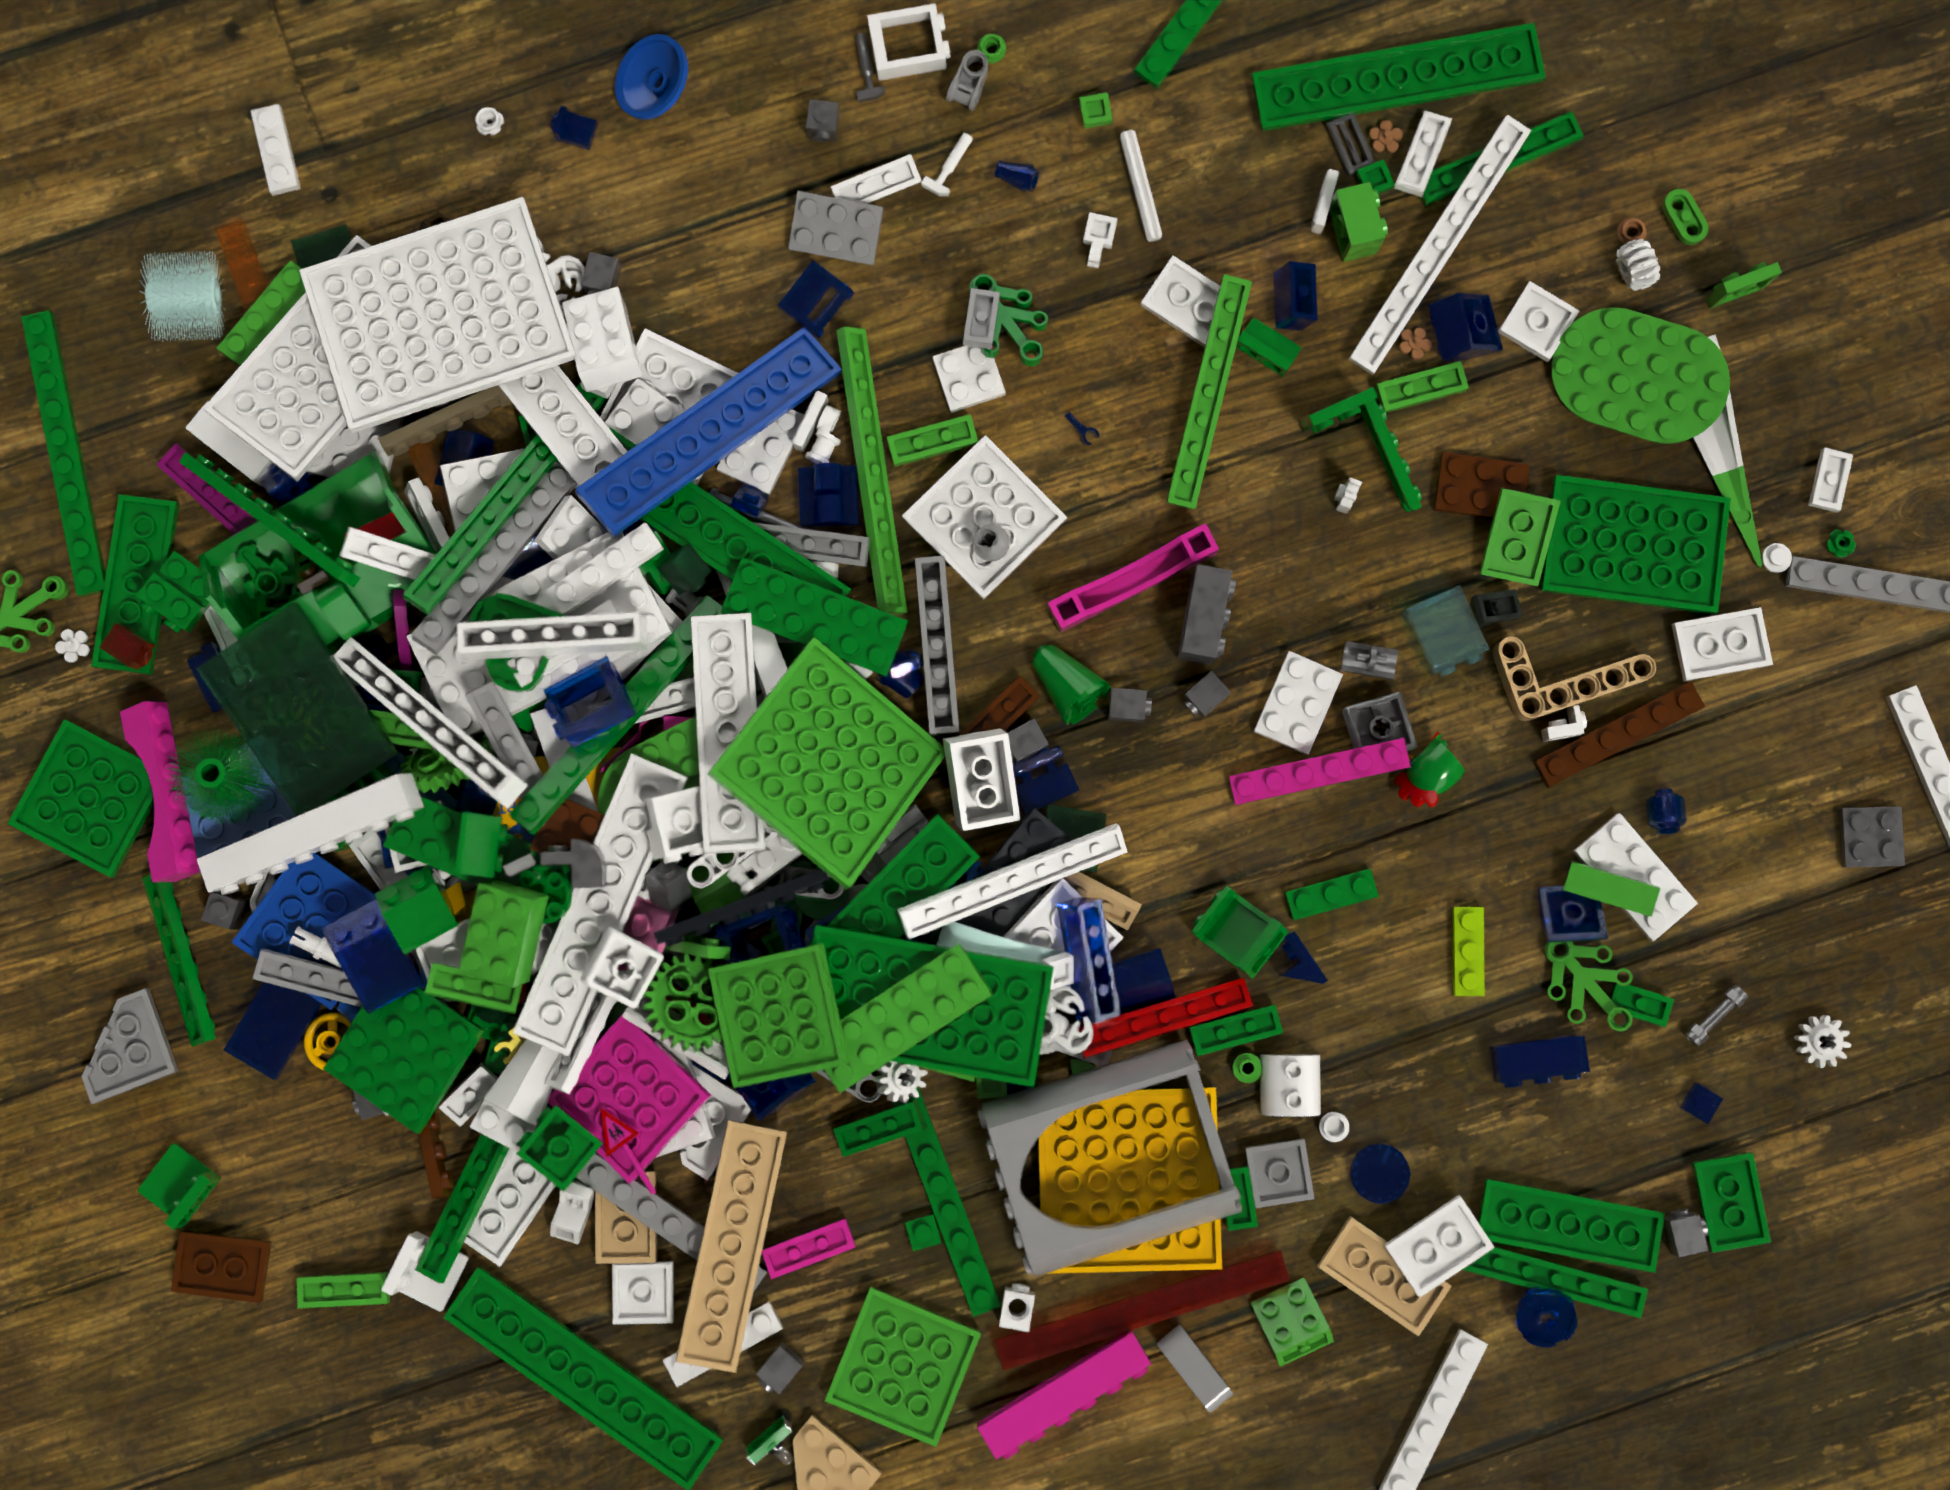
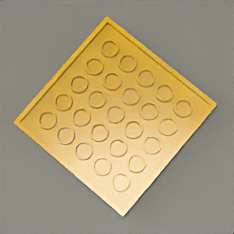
(1130, 1161)

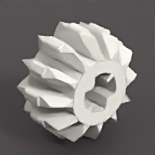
(1638, 264)

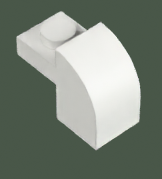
(572, 1212)

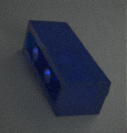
(1540, 1060)

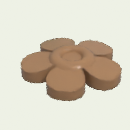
(1385, 137)
(1415, 343)

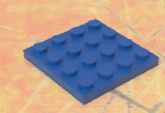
(306, 897)

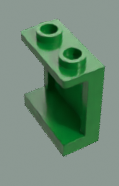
(1239, 931)

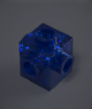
(283, 487)

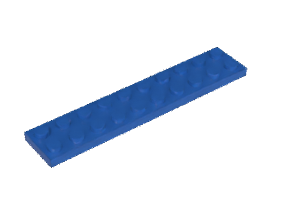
(708, 432)

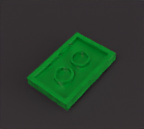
(1731, 1202)

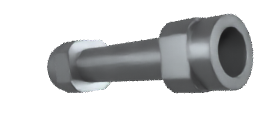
(1734, 997)

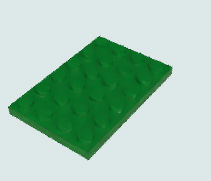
(1637, 545)

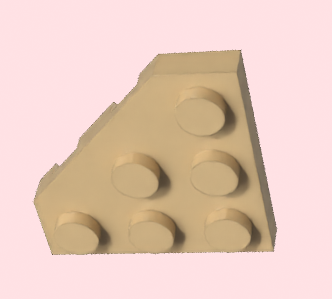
(828, 1461)

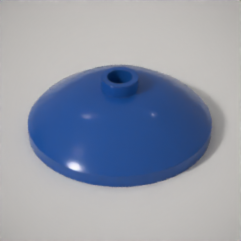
(651, 77)

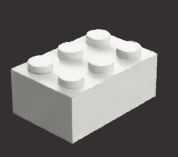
(602, 339)
(981, 779)

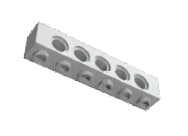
(937, 646)

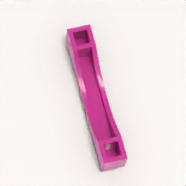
(1133, 579)
(172, 844)

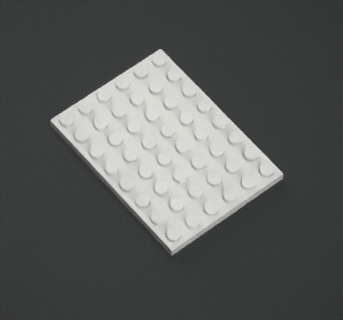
(437, 314)

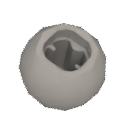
(991, 542)

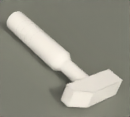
(948, 167)

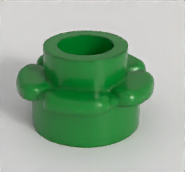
(1835, 548)

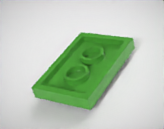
(1519, 536)

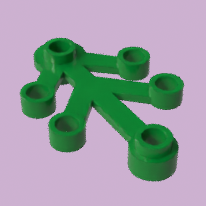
(1006, 317)

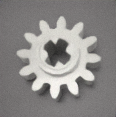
(1811, 1042)
(898, 1088)

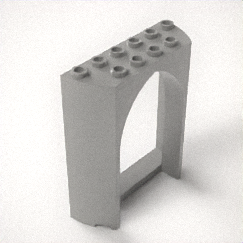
(1022, 1117)

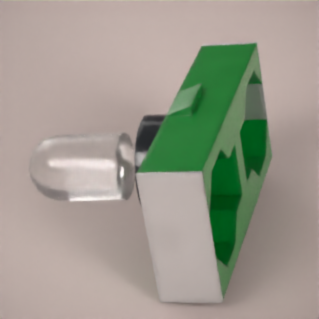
(771, 1442)

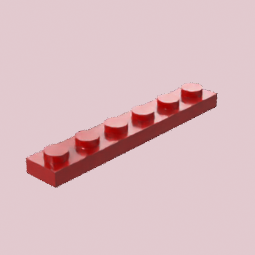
(1168, 1017)

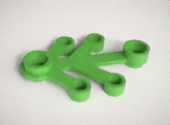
(12, 615)
(1584, 979)

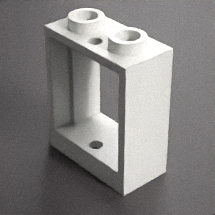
(911, 65)

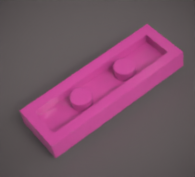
(808, 1248)

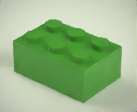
(503, 932)

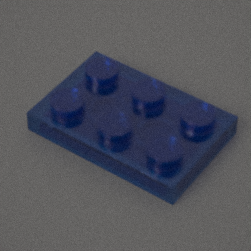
(272, 1028)

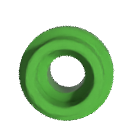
(992, 40)
(1240, 1061)

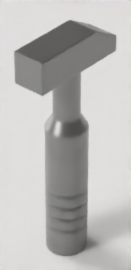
(866, 69)

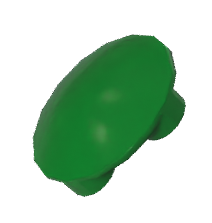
(552, 882)

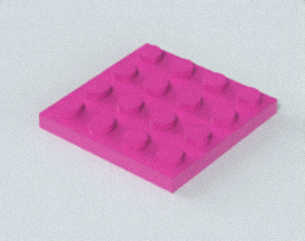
(638, 1084)

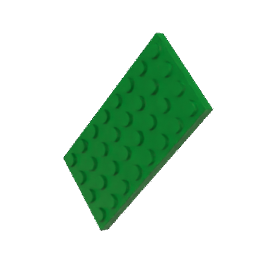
(990, 1041)

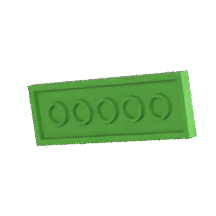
(908, 1014)

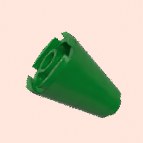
(1069, 683)

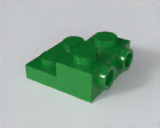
(175, 593)
(558, 1147)

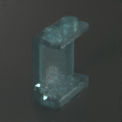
(1447, 631)

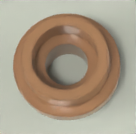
(1634, 224)

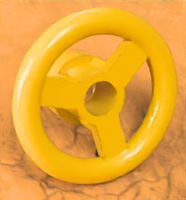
(322, 1040)

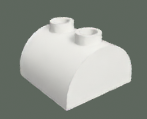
(1290, 1085)

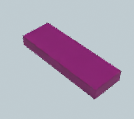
(402, 630)

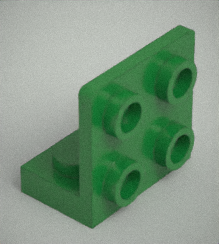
(179, 1185)

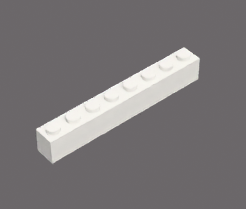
(430, 723)
(309, 833)

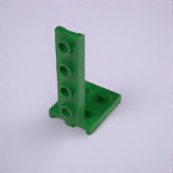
(1384, 441)

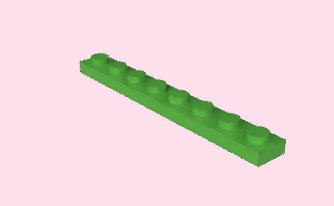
(1209, 391)

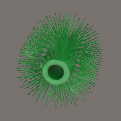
(218, 776)

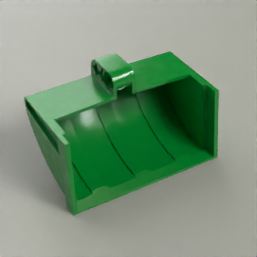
(326, 511)

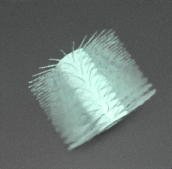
(183, 296)

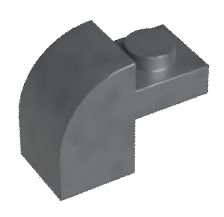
(586, 862)

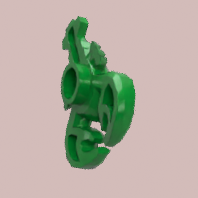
(266, 580)

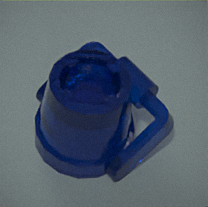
(904, 673)

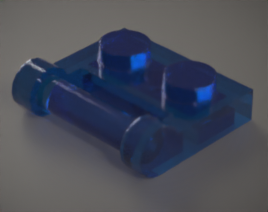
(807, 294)

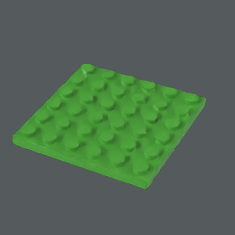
(828, 763)

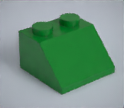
(480, 845)
(416, 909)

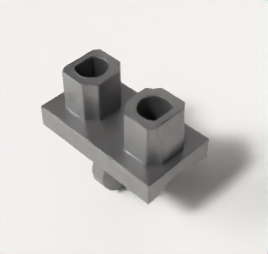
(1369, 660)

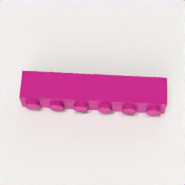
(1064, 1394)

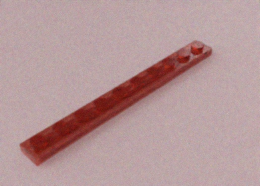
(1142, 1310)

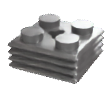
(1386, 710)

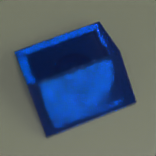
(1570, 916)

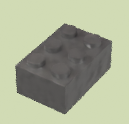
(1206, 615)

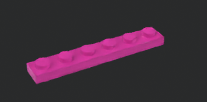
(1320, 771)

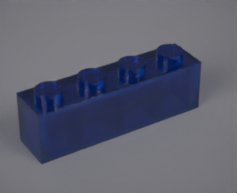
(1087, 940)

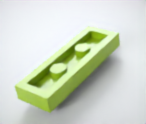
(1468, 951)

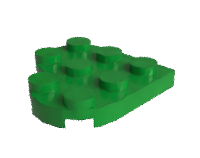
(510, 608)

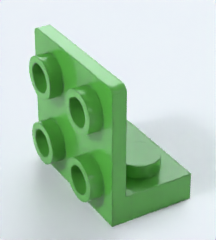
(1292, 1321)

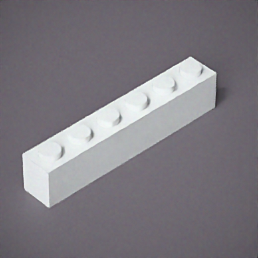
(552, 636)

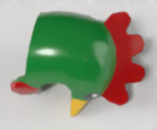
(1430, 774)

